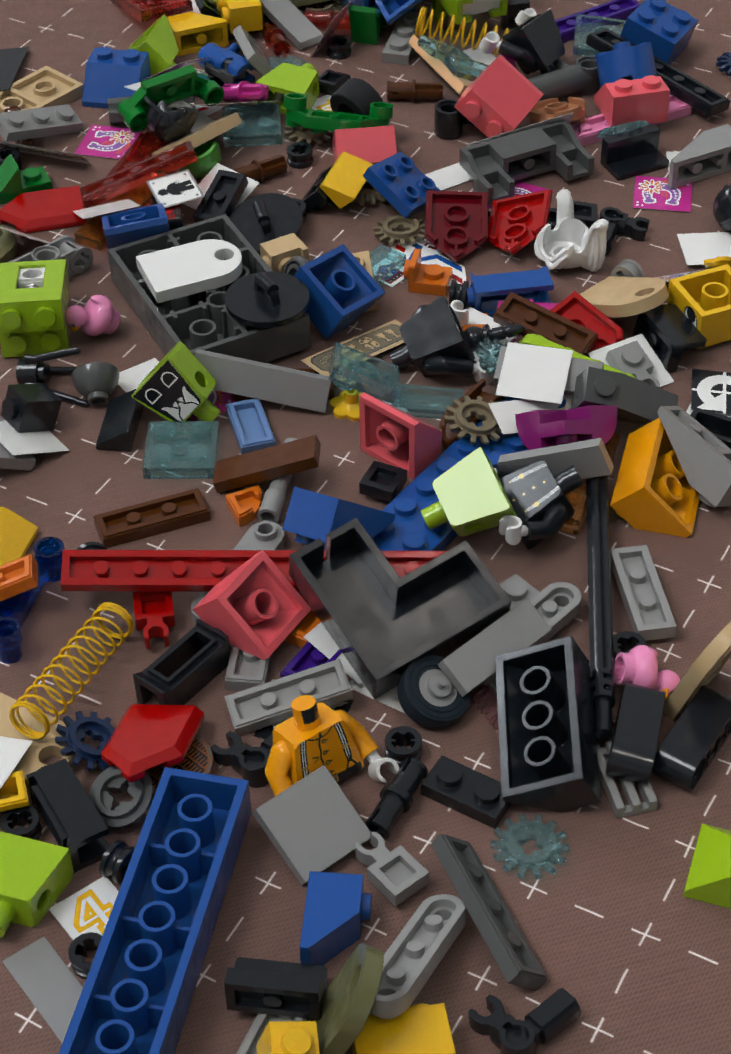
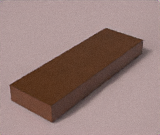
(545, 323)
(267, 464)
(151, 518)

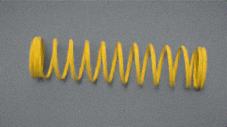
(421, 21)
(106, 606)

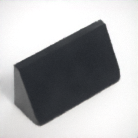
(120, 423)

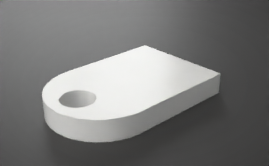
(190, 268)

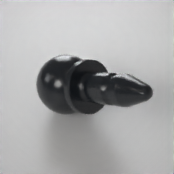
(476, 334)

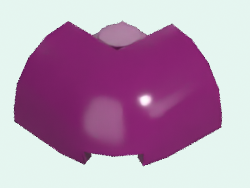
(559, 427)

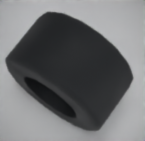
(354, 97)

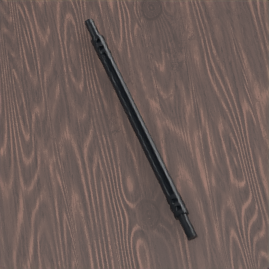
(600, 605)

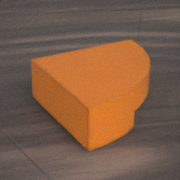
(244, 504)

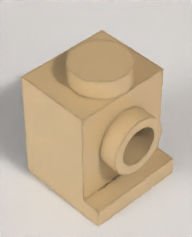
(280, 250)

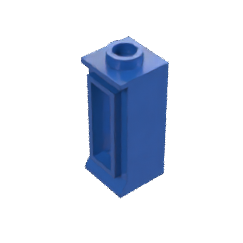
(489, 289)

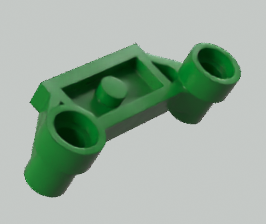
(170, 88)
(324, 121)

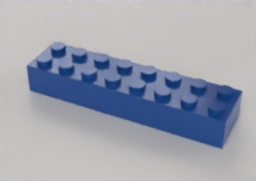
(162, 918)

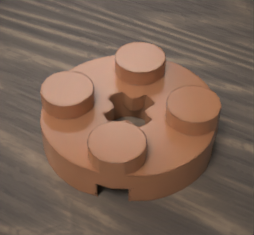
(552, 108)

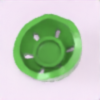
(208, 156)

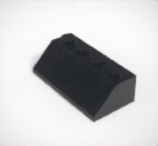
(547, 727)

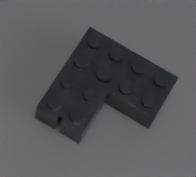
(388, 619)

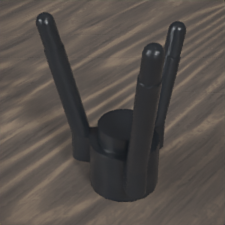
(33, 370)

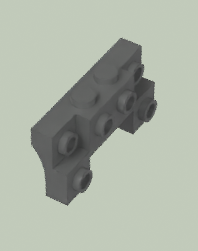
(527, 153)

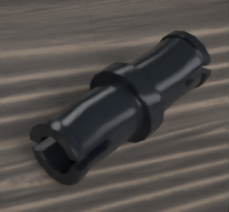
(396, 797)

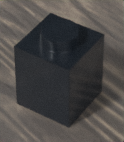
(31, 407)

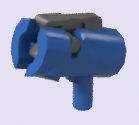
(225, 63)

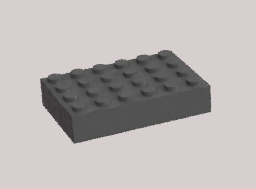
(202, 318)

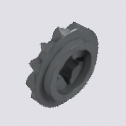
(109, 808)

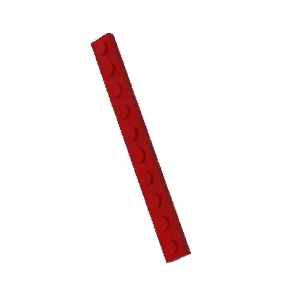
(184, 568)

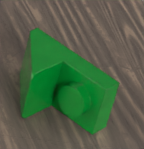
(366, 24)
(16, 182)

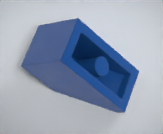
(332, 915)

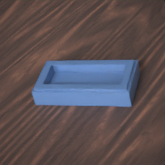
(250, 425)

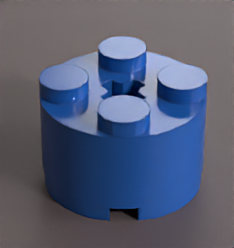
(625, 62)

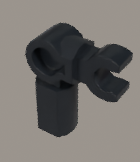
(621, 224)
(245, 759)
(539, 1025)

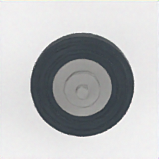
(429, 695)

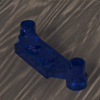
(16, 609)

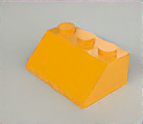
(653, 486)

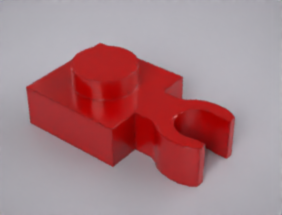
(154, 615)

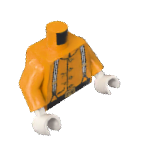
(320, 738)

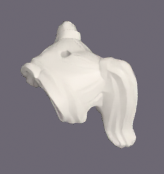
(571, 241)

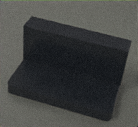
(633, 153)
(668, 334)
(275, 988)

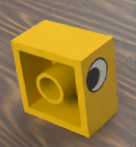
(705, 301)

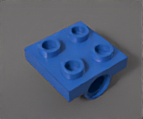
(400, 183)

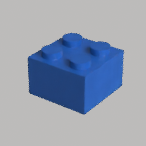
(662, 26)

